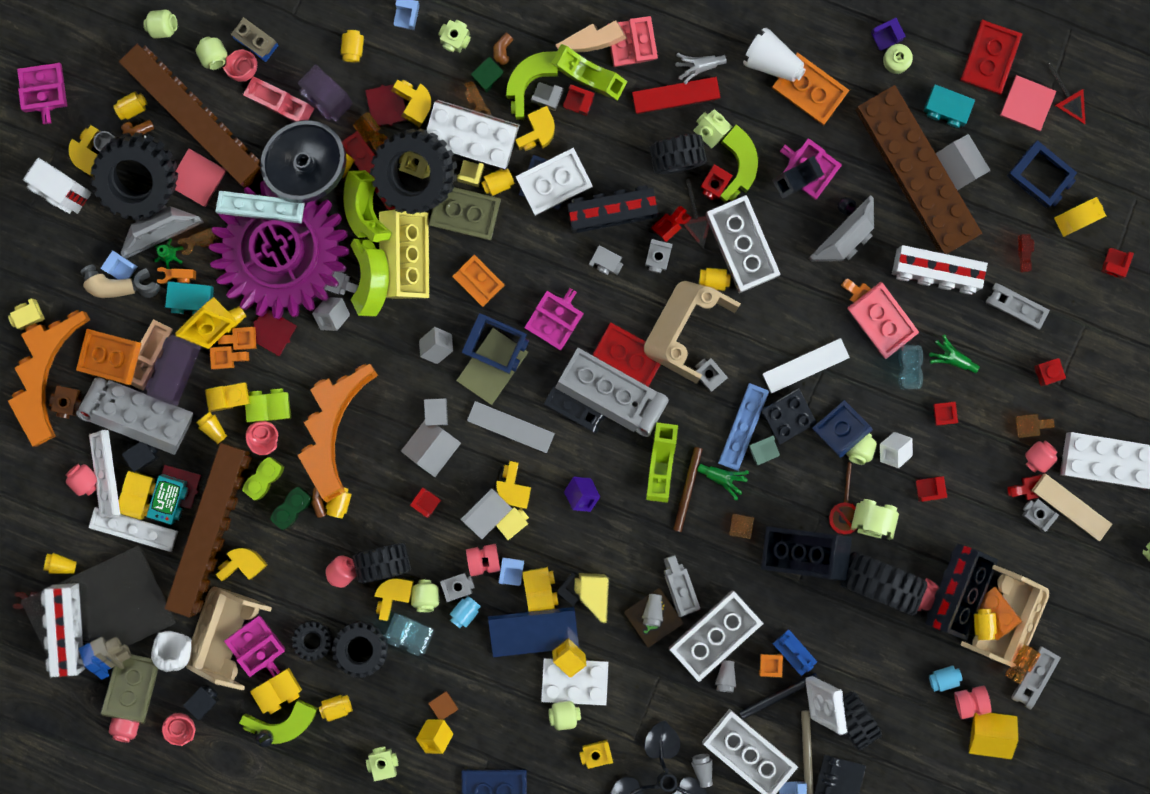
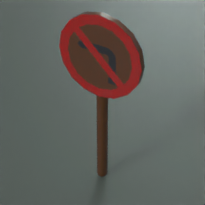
(843, 513)

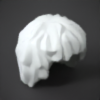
(171, 651)

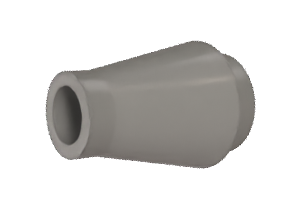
(653, 611)
(726, 677)
(703, 769)

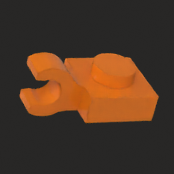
(181, 275)
(855, 290)
(241, 339)
(224, 357)

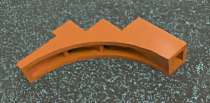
(43, 344)
(323, 427)

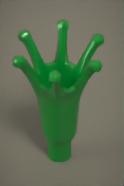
(167, 253)
(953, 357)
(724, 478)

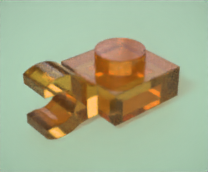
(473, 95)
(368, 129)
(202, 238)
(1030, 425)
(1024, 661)

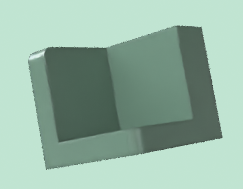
(764, 450)

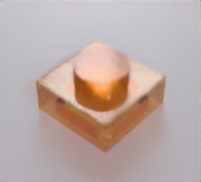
(741, 526)

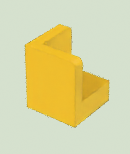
(569, 658)
(434, 736)

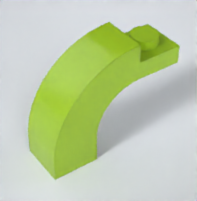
(528, 70)
(588, 74)
(745, 153)
(359, 207)
(373, 280)
(661, 462)
(298, 722)

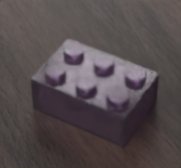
(325, 93)
(173, 370)

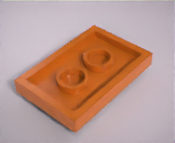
(814, 93)
(108, 356)

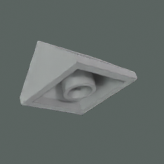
(962, 162)
(431, 448)
(486, 514)

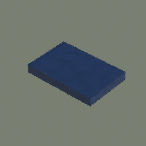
(494, 781)

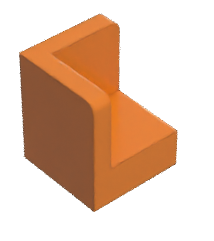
(771, 665)

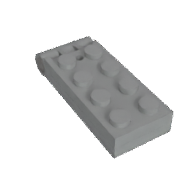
(612, 393)
(135, 415)

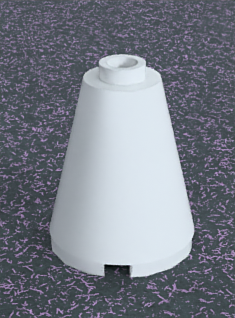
(773, 57)

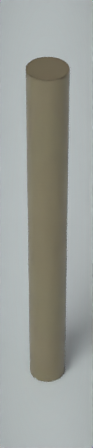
(807, 751)

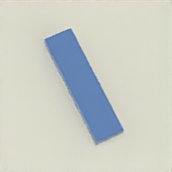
(743, 427)

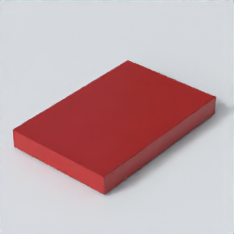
(991, 57)
(626, 354)

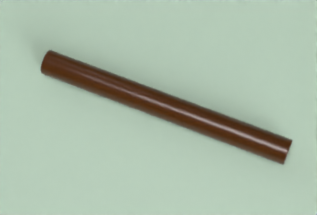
(688, 489)

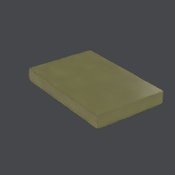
(467, 213)
(484, 379)
(130, 690)

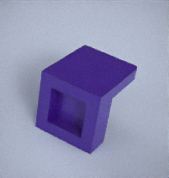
(888, 34)
(582, 494)

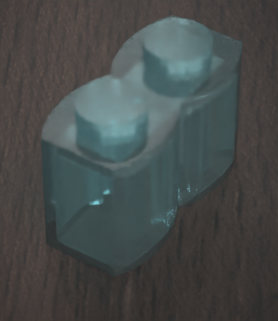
(910, 361)
(409, 633)

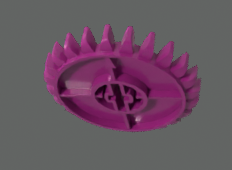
(289, 283)

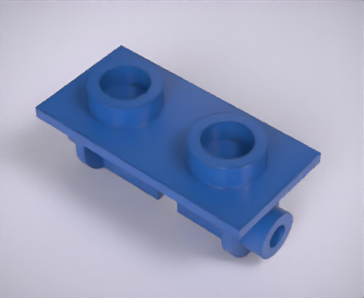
(795, 652)

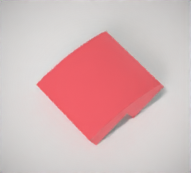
(639, 44)

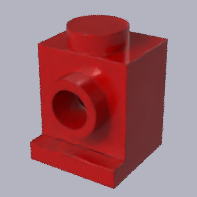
(719, 175)

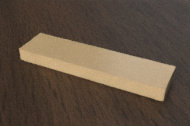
(1071, 507)

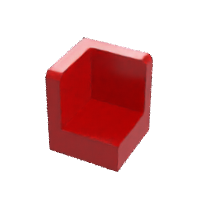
(578, 100)
(1117, 263)
(931, 489)
(425, 502)

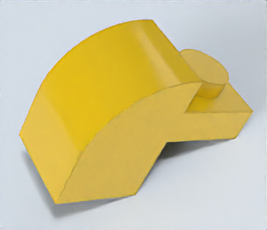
(418, 99)
(543, 127)
(81, 152)
(1080, 216)
(227, 397)
(510, 492)
(246, 560)
(390, 590)

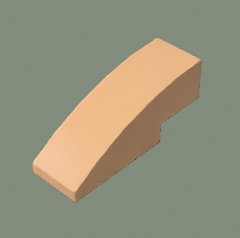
(594, 39)
(149, 352)

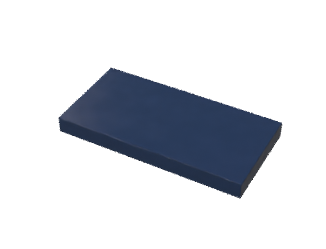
(532, 631)

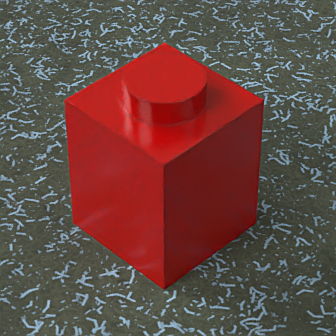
(1049, 372)

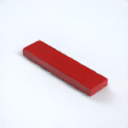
(676, 95)
(362, 154)

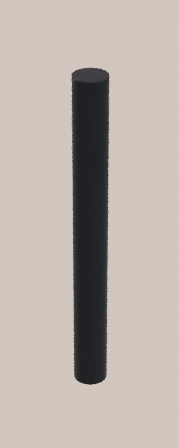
(775, 697)

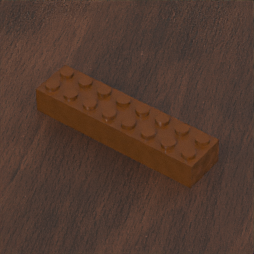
(187, 111)
(918, 170)
(207, 530)

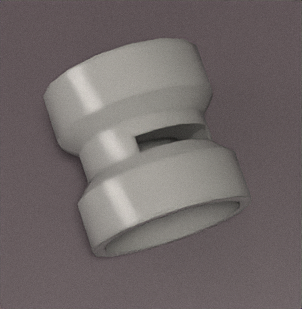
(102, 139)

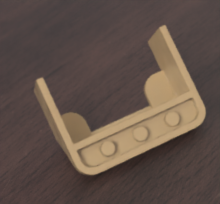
(662, 342)
(1028, 602)
(220, 618)

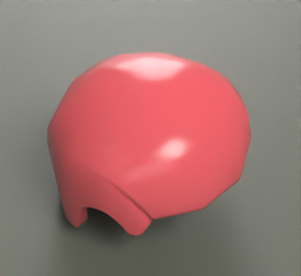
(241, 65)
(262, 437)
(178, 729)

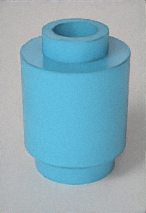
(464, 612)
(945, 679)

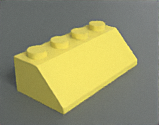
(406, 254)
(593, 592)

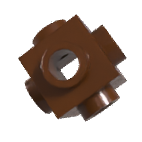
(58, 400)

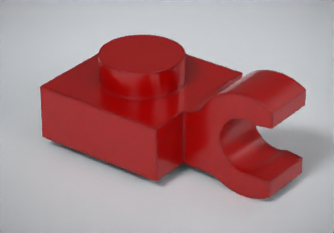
(669, 225)
(1028, 485)

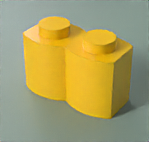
(136, 495)
(539, 590)
(275, 691)

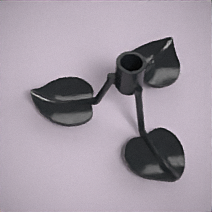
(660, 743)

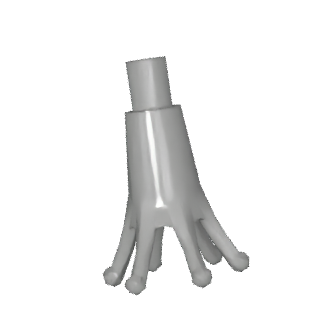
(699, 64)

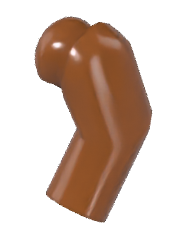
(500, 49)
(143, 128)
(318, 504)

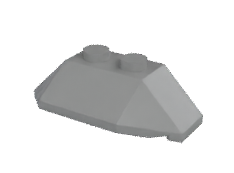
(157, 229)
(848, 235)

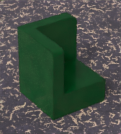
(487, 74)

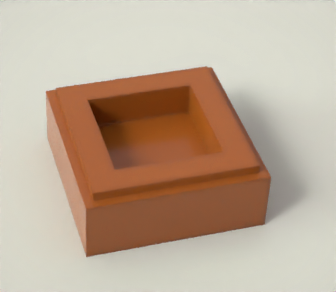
(443, 706)

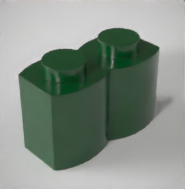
(287, 513)

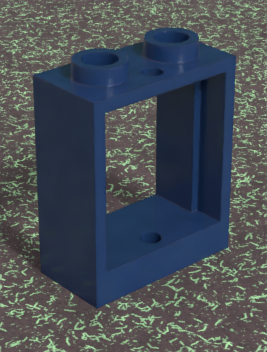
(1046, 201)
(475, 334)

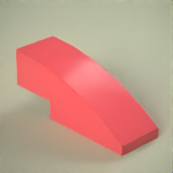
(278, 100)

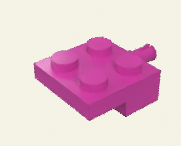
(42, 89)
(827, 163)
(555, 319)
(255, 647)

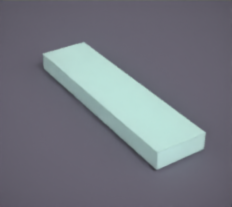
(259, 207)

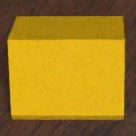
(207, 324)
(994, 735)

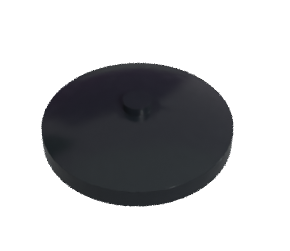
(303, 161)

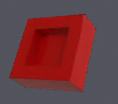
(945, 413)

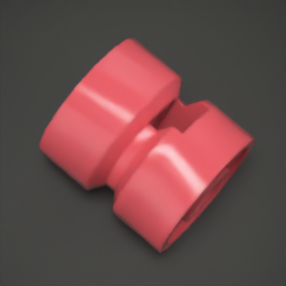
(475, 560)
(972, 702)

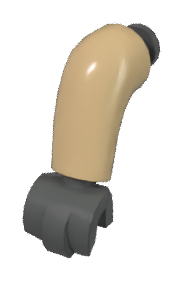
(102, 287)

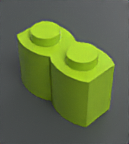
(268, 406)
(259, 483)

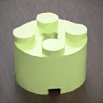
(875, 520)

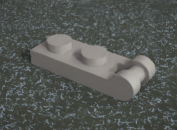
(1018, 306)
(1036, 678)

